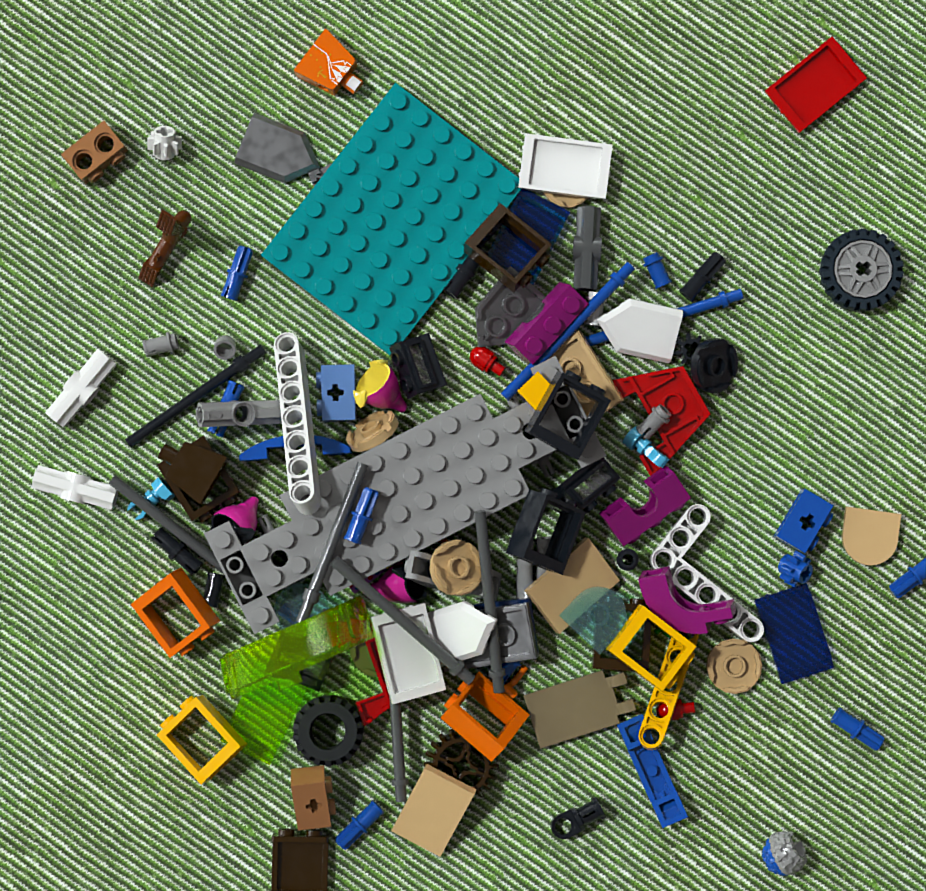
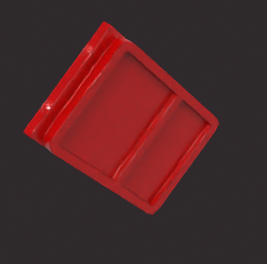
(815, 84)

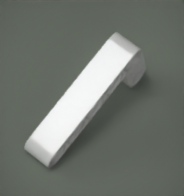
(699, 581)

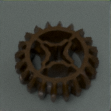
(438, 757)

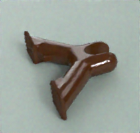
(173, 230)

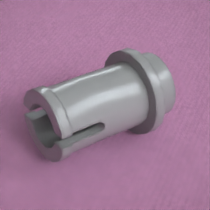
(161, 344)
(654, 421)

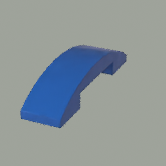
(260, 451)
(652, 773)

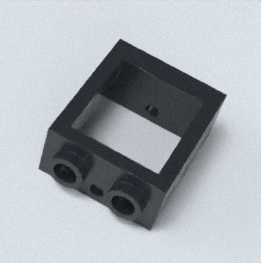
(593, 392)
(562, 537)

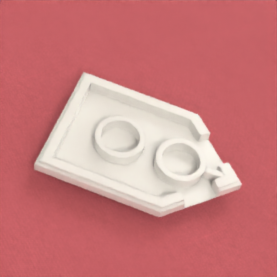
(642, 329)
(461, 630)

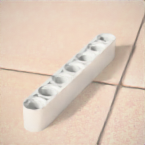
(300, 433)

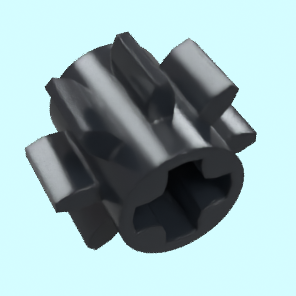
(682, 352)

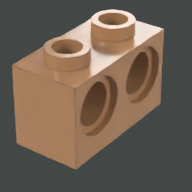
(90, 147)

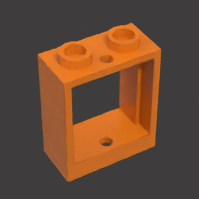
(194, 602)
(497, 703)

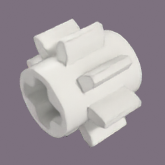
(164, 142)

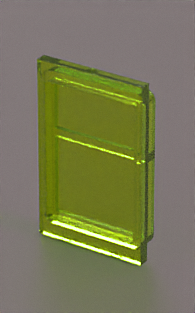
(265, 717)

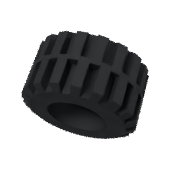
(328, 755)

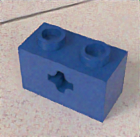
(790, 528)

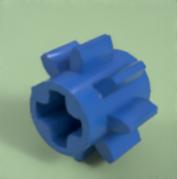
(795, 568)

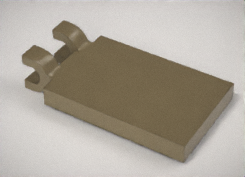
(576, 707)

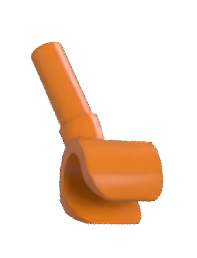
(509, 687)

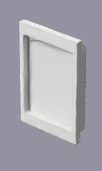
(565, 166)
(406, 664)

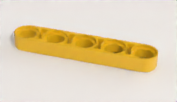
(668, 698)

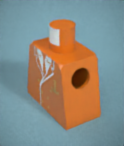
(329, 66)

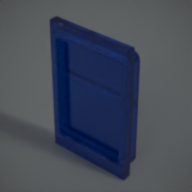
(542, 217)
(794, 633)

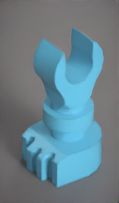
(635, 440)
(160, 489)

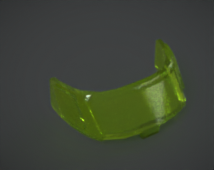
(295, 648)

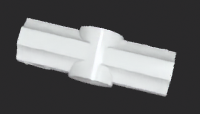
(81, 388)
(74, 487)

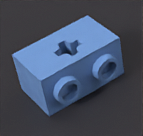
(345, 378)

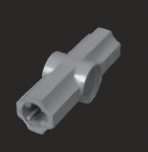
(223, 413)

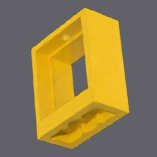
(631, 627)
(222, 758)

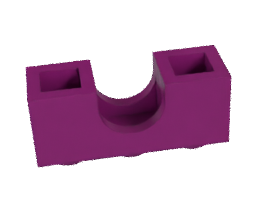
(559, 311)
(665, 496)

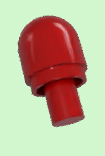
(486, 360)
(680, 709)

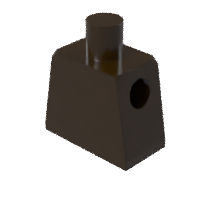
(193, 469)

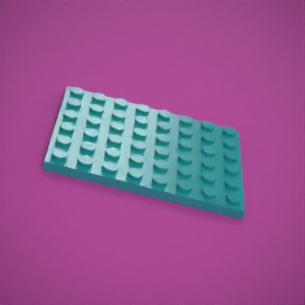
(391, 219)

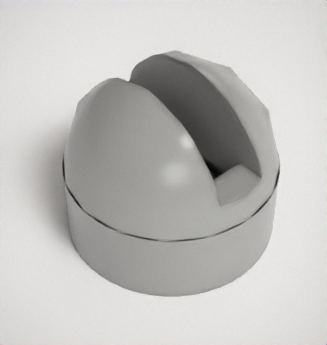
(222, 349)

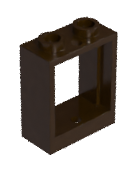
(488, 228)
(205, 512)
(614, 663)

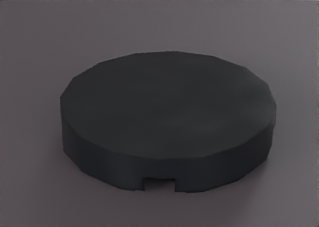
(714, 365)

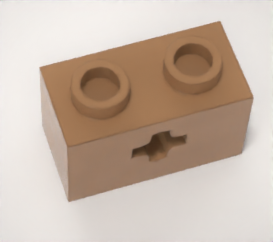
(311, 797)

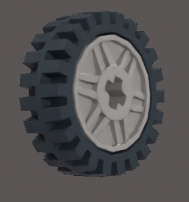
(859, 249)

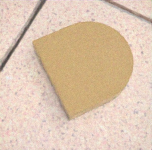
(870, 535)

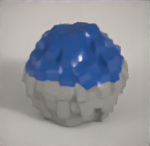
(784, 855)

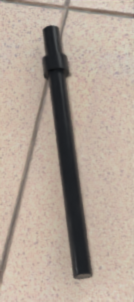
(240, 364)

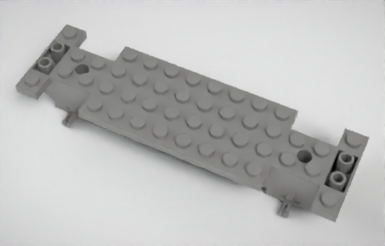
(426, 487)

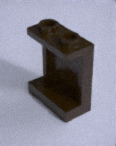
(300, 860)

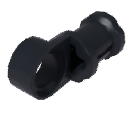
(577, 818)

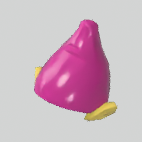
(379, 388)

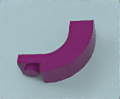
(676, 611)

